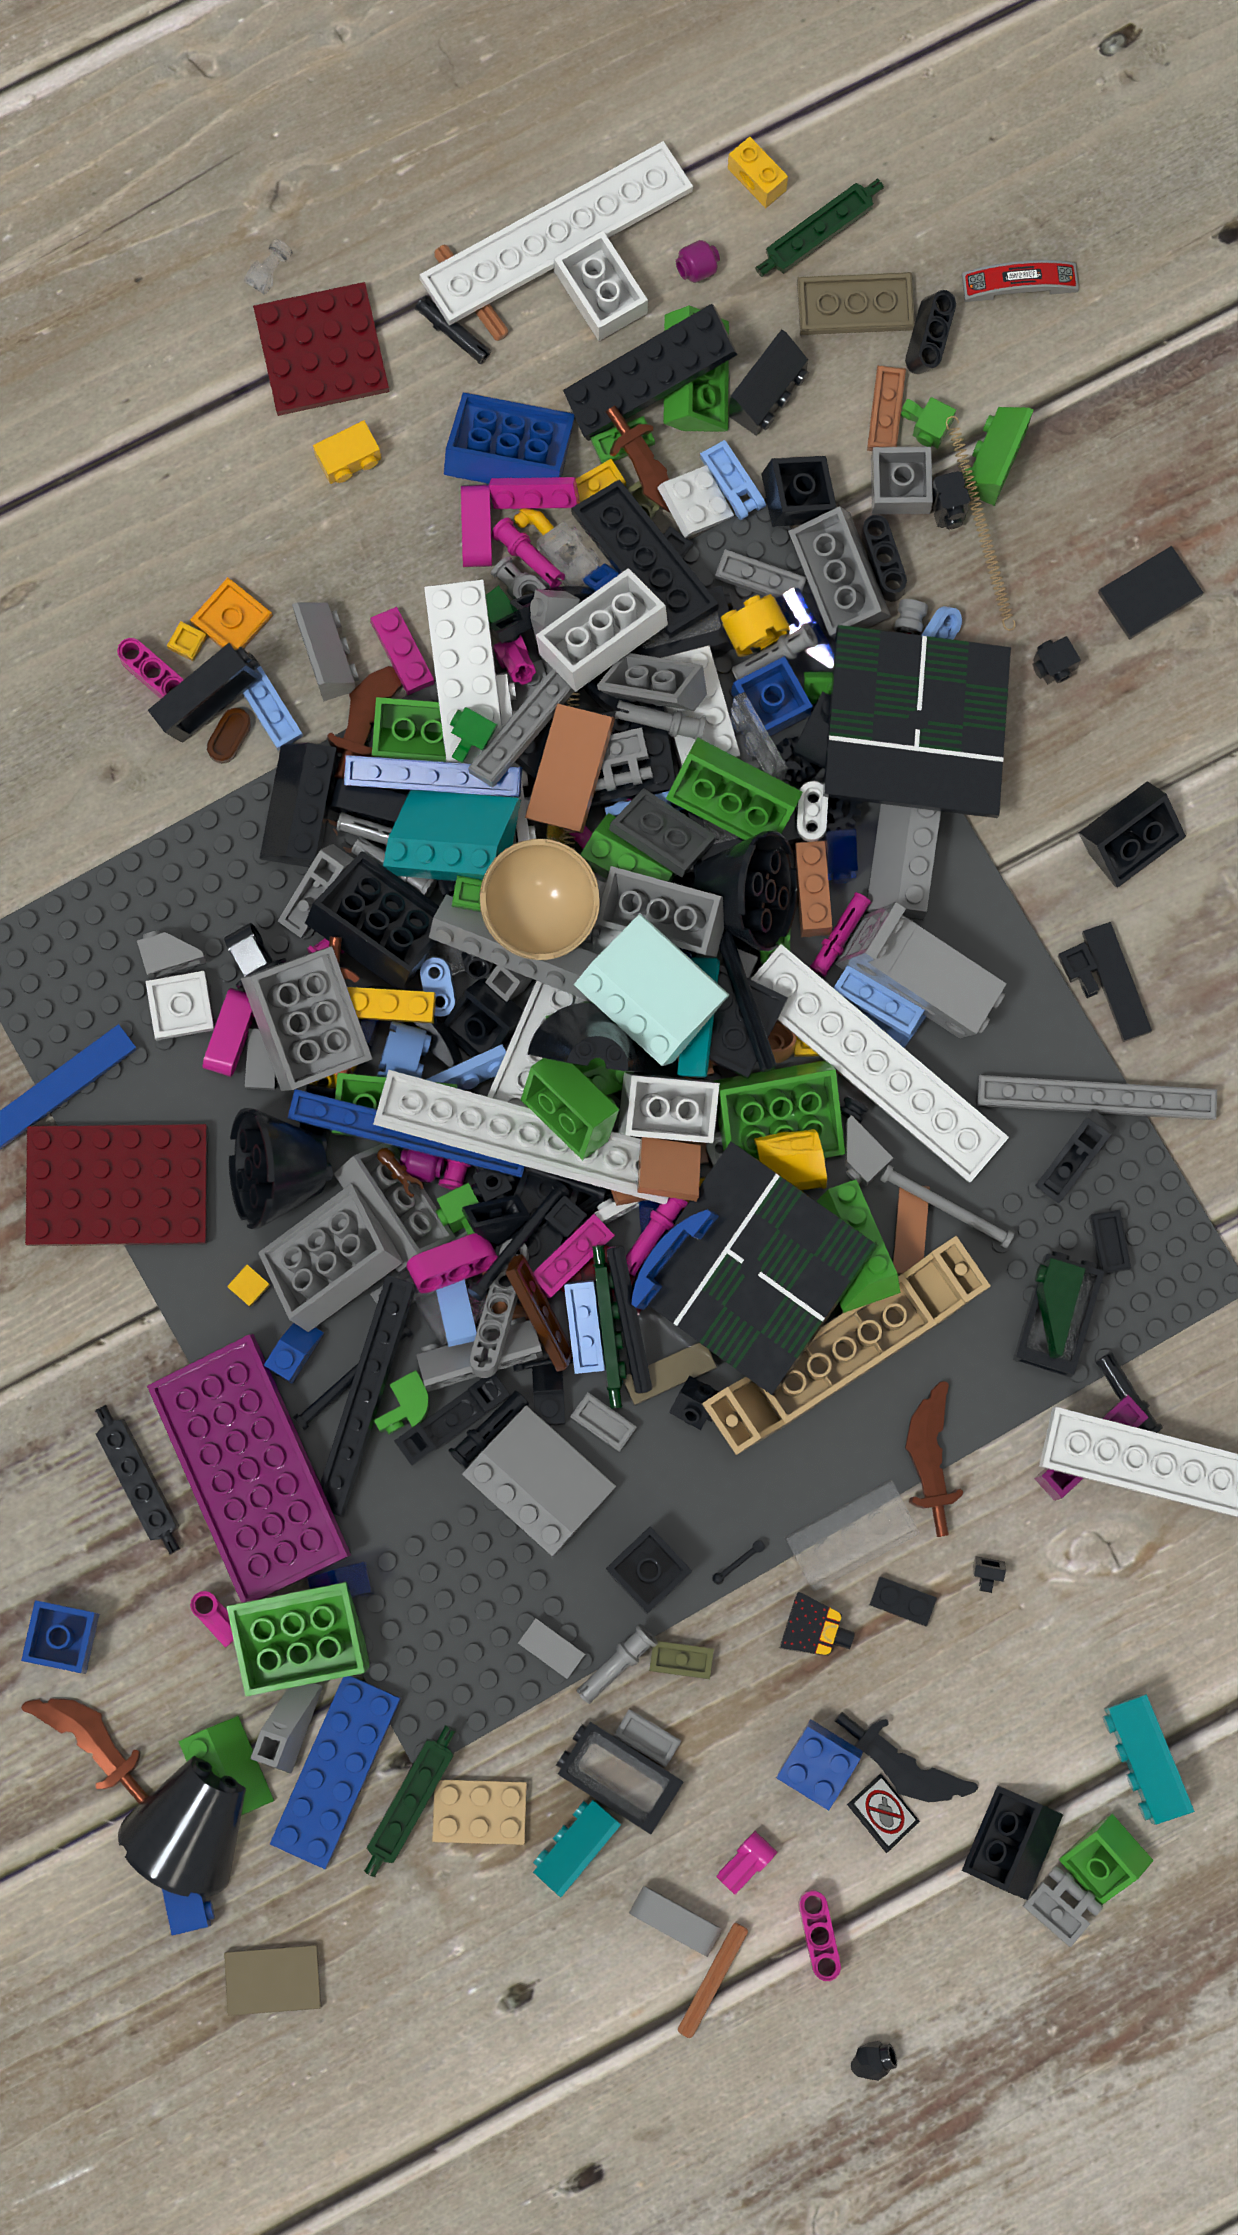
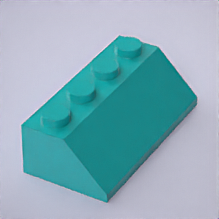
(1148, 1760)

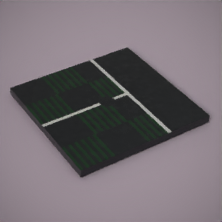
(917, 721)
(761, 1271)

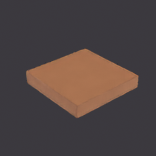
(669, 1168)

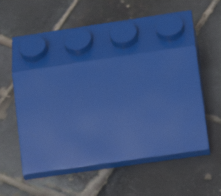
(506, 440)

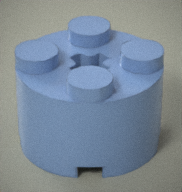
(404, 1050)

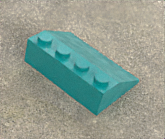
(450, 834)

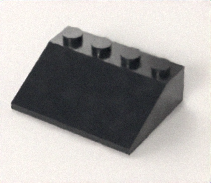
(379, 920)

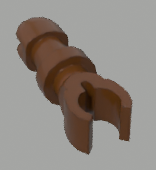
(399, 1171)

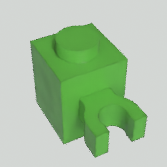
(930, 421)
(451, 1208)

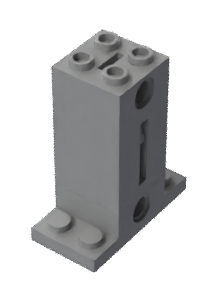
(923, 970)

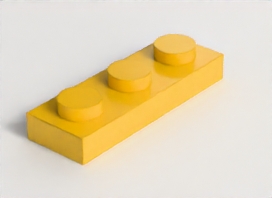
(393, 1004)

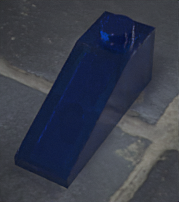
(798, 612)

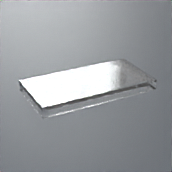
(852, 1535)

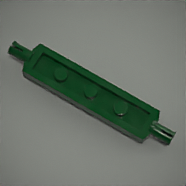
(819, 228)
(611, 1337)
(410, 1801)

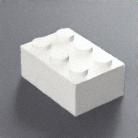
(600, 285)
(668, 1107)

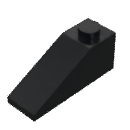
(1076, 1156)

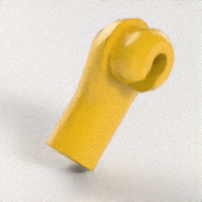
(533, 517)

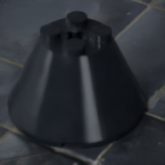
(755, 888)
(274, 1167)

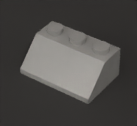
(326, 649)
(656, 681)

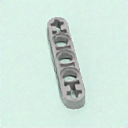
(494, 1321)

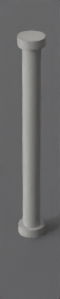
(947, 1206)

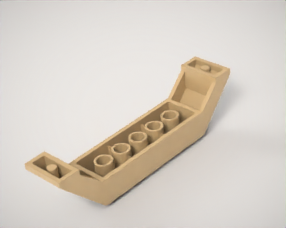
(851, 1347)

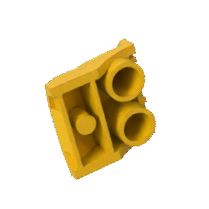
(795, 1157)

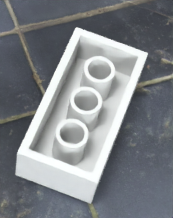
(602, 629)
(718, 725)

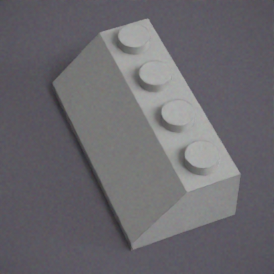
(839, 571)
(903, 859)
(681, 913)
(408, 1221)
(451, 1364)

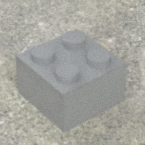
(901, 480)

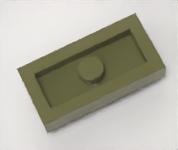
(681, 1660)

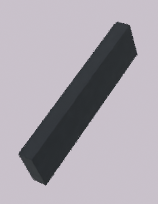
(1117, 982)

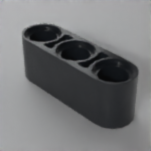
(921, 340)
(884, 545)
(367, 802)

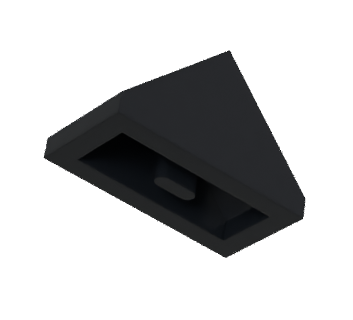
(496, 1218)

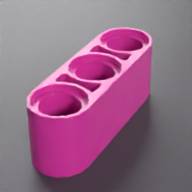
(476, 526)
(143, 663)
(229, 1034)
(451, 1262)
(828, 1948)

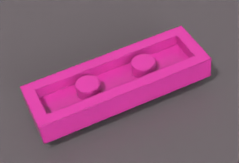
(534, 492)
(402, 650)
(571, 1255)

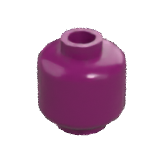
(697, 261)
(422, 1165)

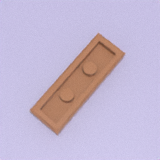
(886, 407)
(909, 1231)

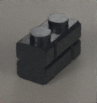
(950, 500)

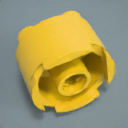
(755, 625)

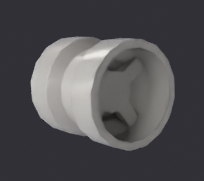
(911, 617)

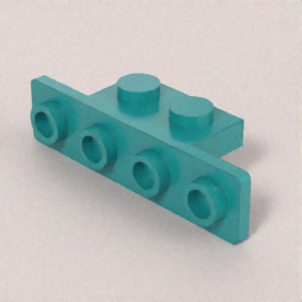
(695, 1057)

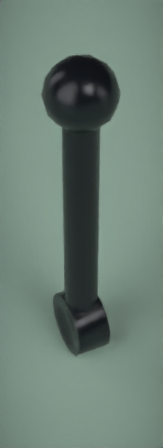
(519, 1367)
(757, 1547)

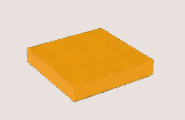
(231, 616)

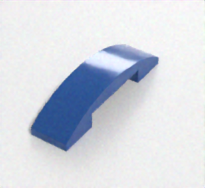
(646, 1286)

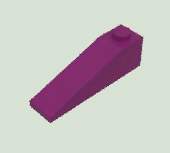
(1058, 1483)

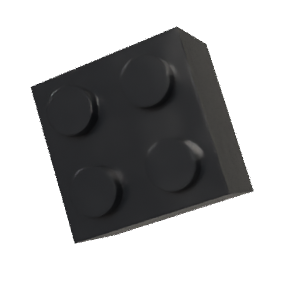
(797, 489)
(648, 1570)

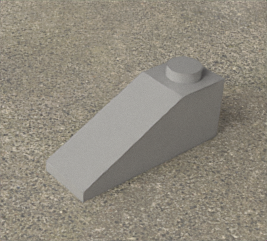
(548, 607)
(322, 872)

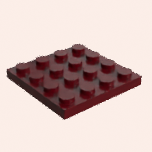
(321, 348)

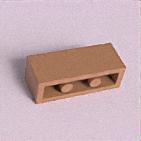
(813, 889)

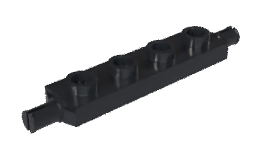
(137, 1479)

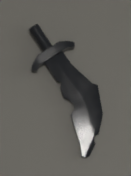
(902, 1769)

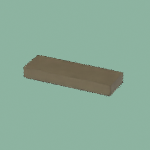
(673, 1371)

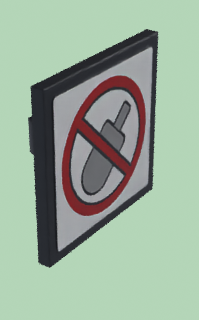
(883, 1813)

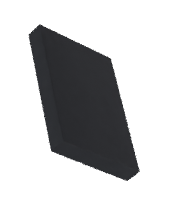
(1150, 592)

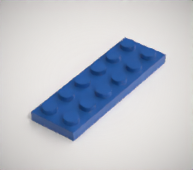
(335, 1771)

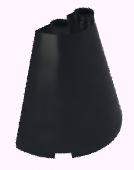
(585, 1033)
(186, 1831)

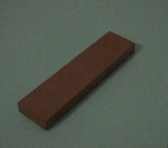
(539, 1312)

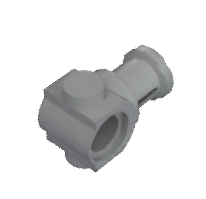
(517, 582)

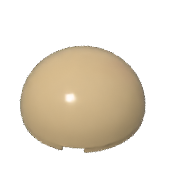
(539, 899)

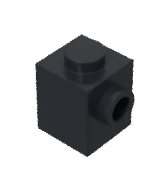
(1056, 660)

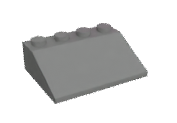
(306, 1019)
(329, 1258)
(539, 1480)

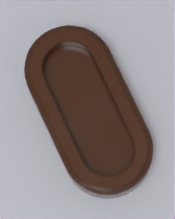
(229, 735)

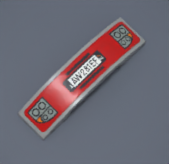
(1019, 277)

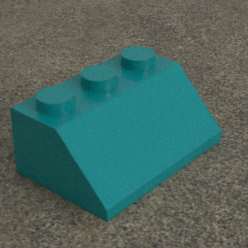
(575, 1847)

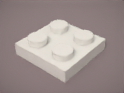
(695, 501)
(180, 1005)

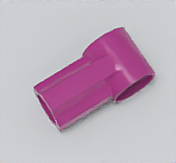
(516, 660)
(216, 1620)
(751, 1857)

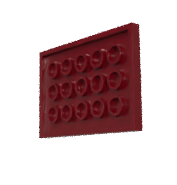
(116, 1185)

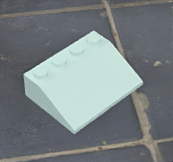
(651, 990)

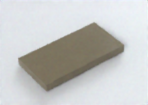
(855, 303)

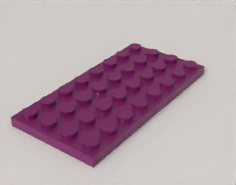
(248, 1470)

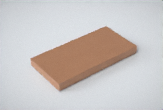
(570, 768)

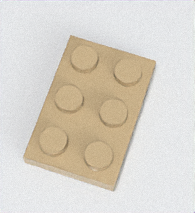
(479, 1812)

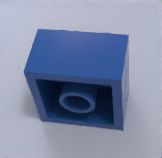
(775, 695)
(60, 1637)
(819, 1764)

